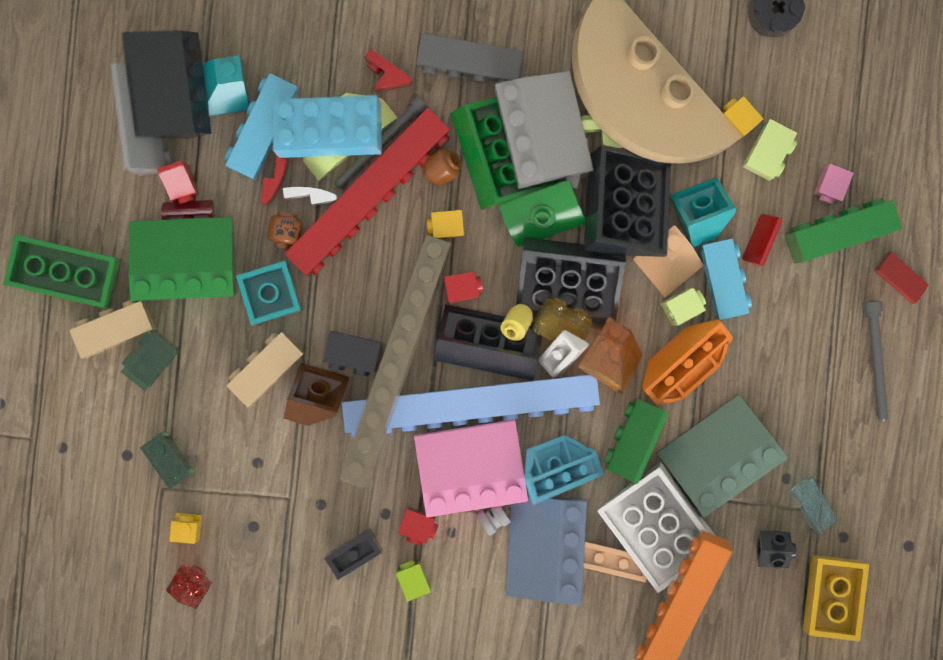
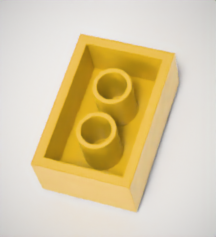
(835, 597)

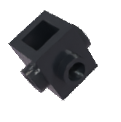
(775, 549)

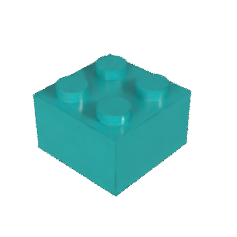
(269, 293)

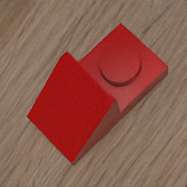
(392, 76)

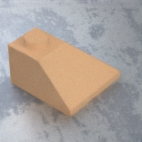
(675, 268)

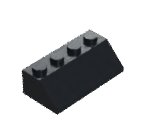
(476, 342)

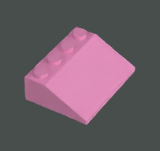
(470, 468)

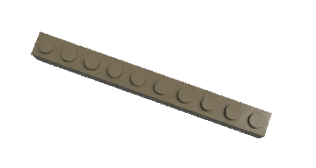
(396, 362)

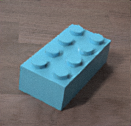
(327, 126)

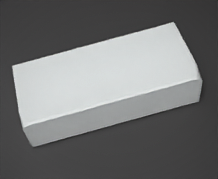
(562, 353)

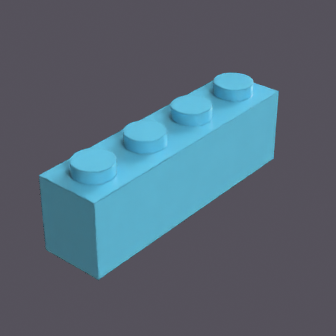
(256, 135)

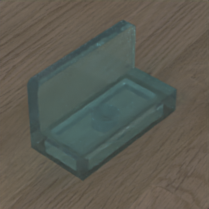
(813, 505)

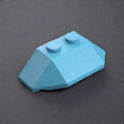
(559, 467)

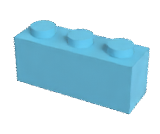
(725, 279)

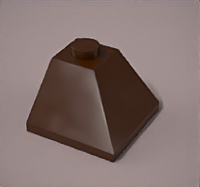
(315, 395)

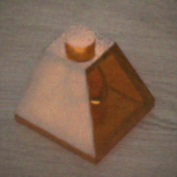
(612, 355)

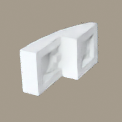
(317, 196)

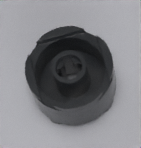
(775, 24)

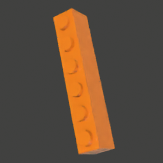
(685, 598)

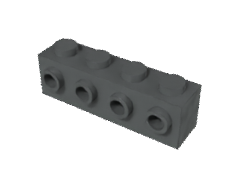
(468, 59)

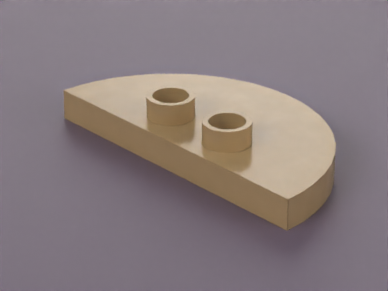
(642, 91)

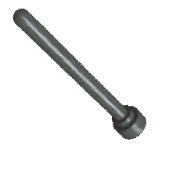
(415, 108)
(872, 311)

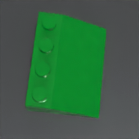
(487, 154)
(182, 258)

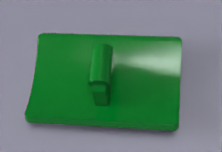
(543, 213)

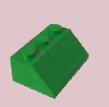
(635, 440)

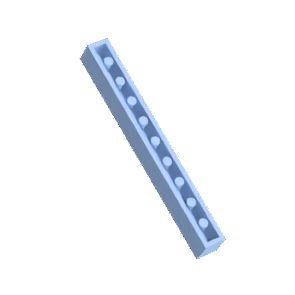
(484, 403)

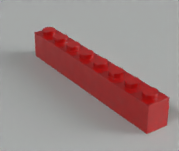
(368, 192)

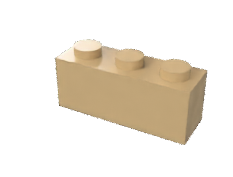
(112, 328)
(264, 368)

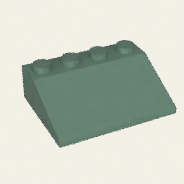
(721, 456)

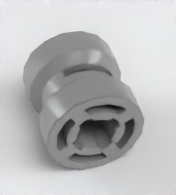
(493, 519)

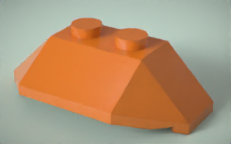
(686, 361)

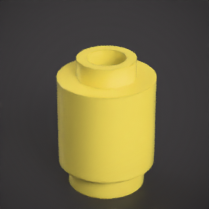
(517, 322)

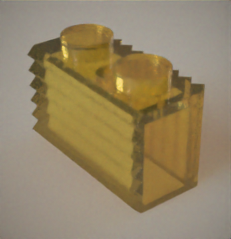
(556, 317)

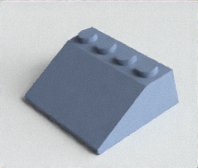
(547, 550)

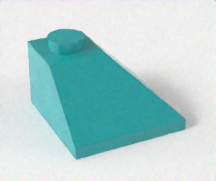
(226, 85)
(703, 211)

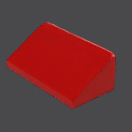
(762, 240)
(901, 278)

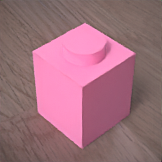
(833, 184)

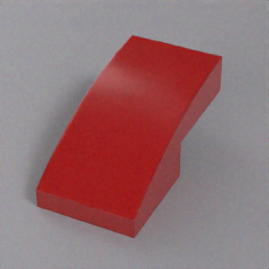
(272, 186)

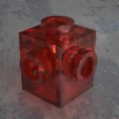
(189, 585)

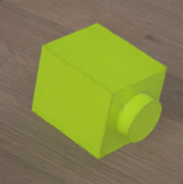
(413, 579)

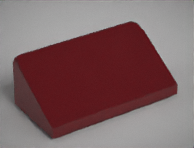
(193, 209)

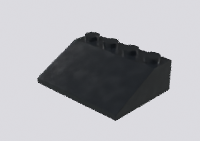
(166, 84)
(627, 204)
(572, 275)

